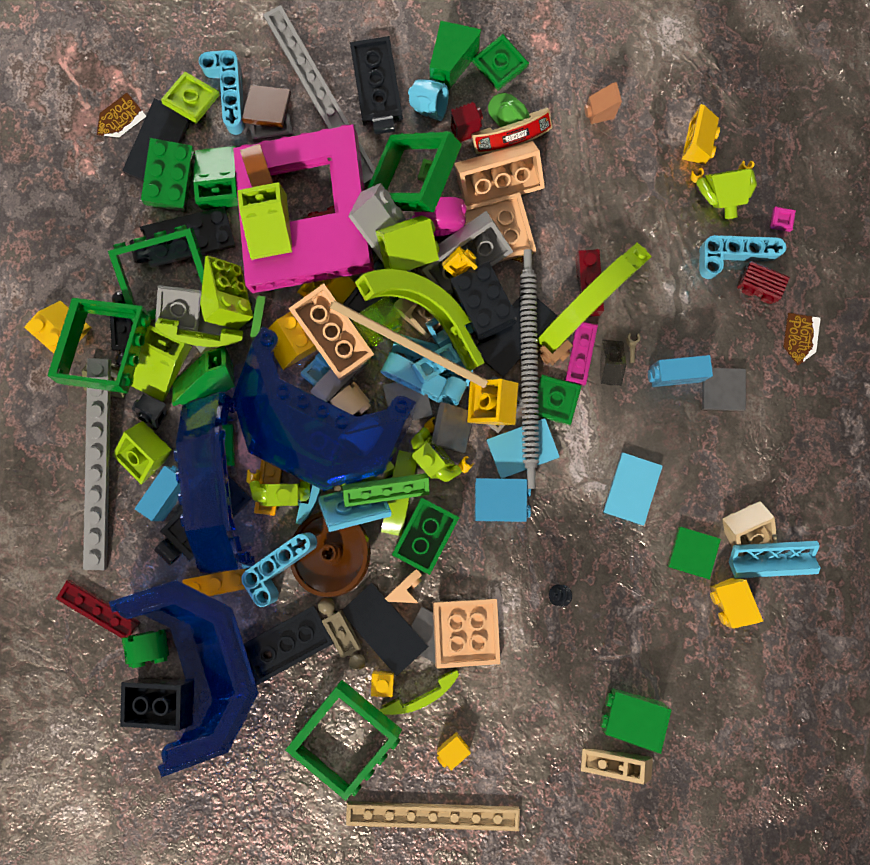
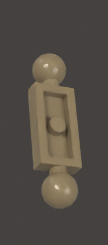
(341, 633)

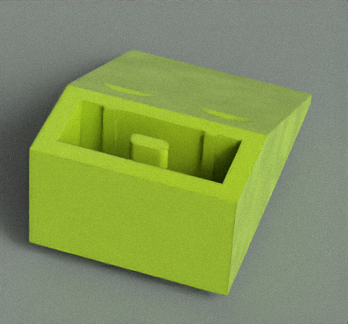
(265, 220)
(224, 294)
(159, 363)

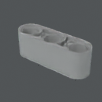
(330, 385)

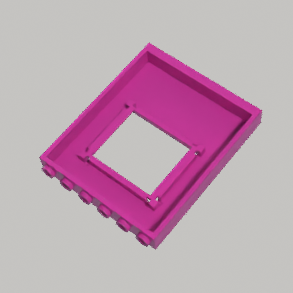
(324, 244)

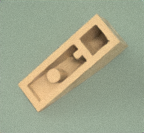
(617, 765)

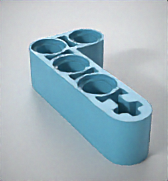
(228, 92)
(742, 252)
(437, 388)
(280, 563)

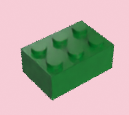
(168, 175)
(425, 536)

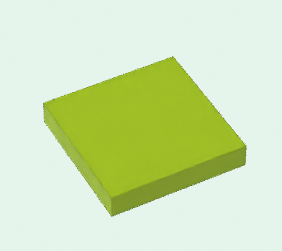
(190, 97)

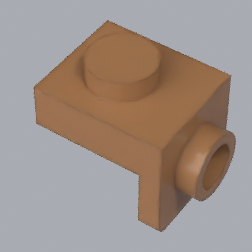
(561, 353)

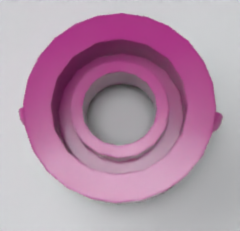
(447, 217)

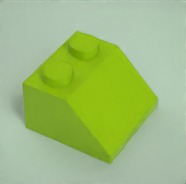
(141, 451)

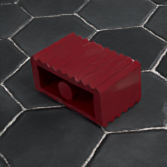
(466, 121)
(763, 283)

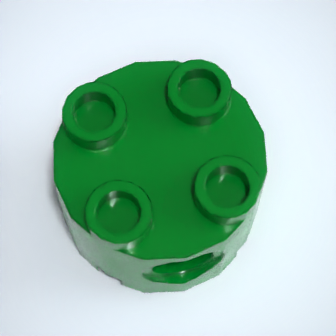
(145, 647)

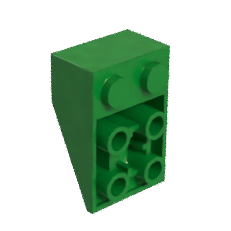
(215, 178)
(207, 375)

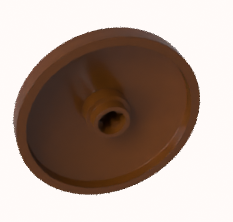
(337, 560)

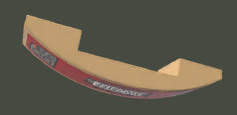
(512, 134)

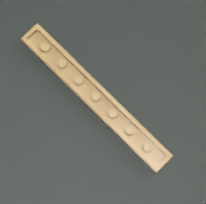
(367, 322)
(432, 816)

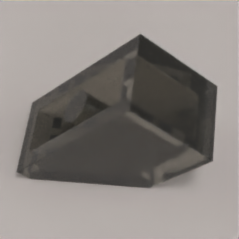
(612, 362)

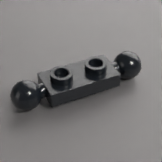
(120, 330)

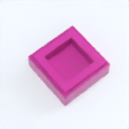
(782, 219)

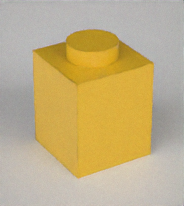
(382, 683)
(453, 751)

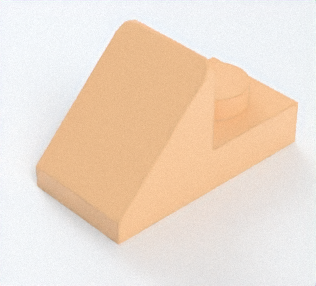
(401, 592)

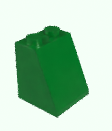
(453, 52)
(636, 719)

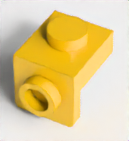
(460, 262)

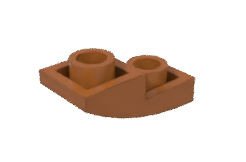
(256, 166)

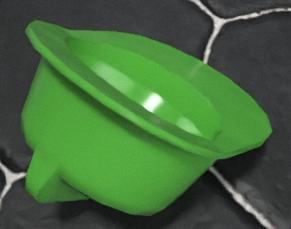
(507, 109)

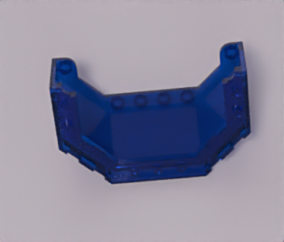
(309, 433)
(206, 485)
(210, 657)

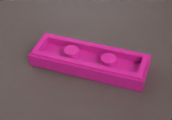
(581, 353)

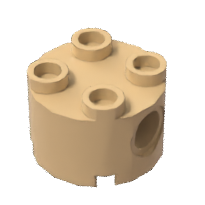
(351, 400)

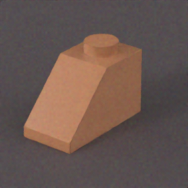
(603, 104)

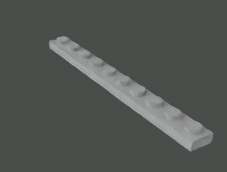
(311, 78)
(97, 468)

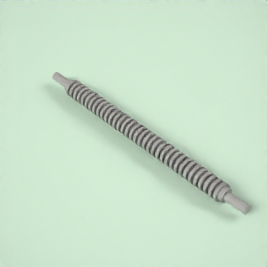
(528, 314)

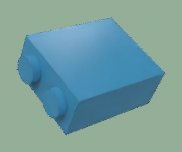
(680, 371)
(160, 496)
(501, 500)

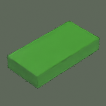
(258, 316)

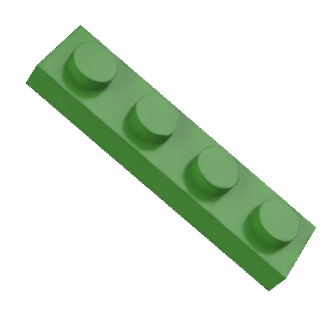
(385, 489)

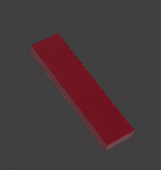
(96, 610)

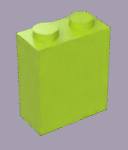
(408, 244)

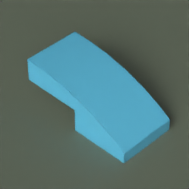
(427, 369)
(315, 370)
(306, 510)

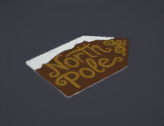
(119, 117)
(801, 336)

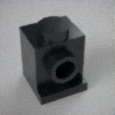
(150, 410)

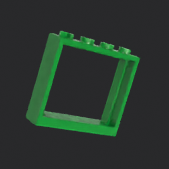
(437, 176)
(142, 242)
(71, 335)
(369, 713)

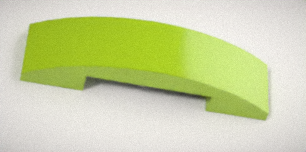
(171, 329)
(394, 524)
(397, 707)

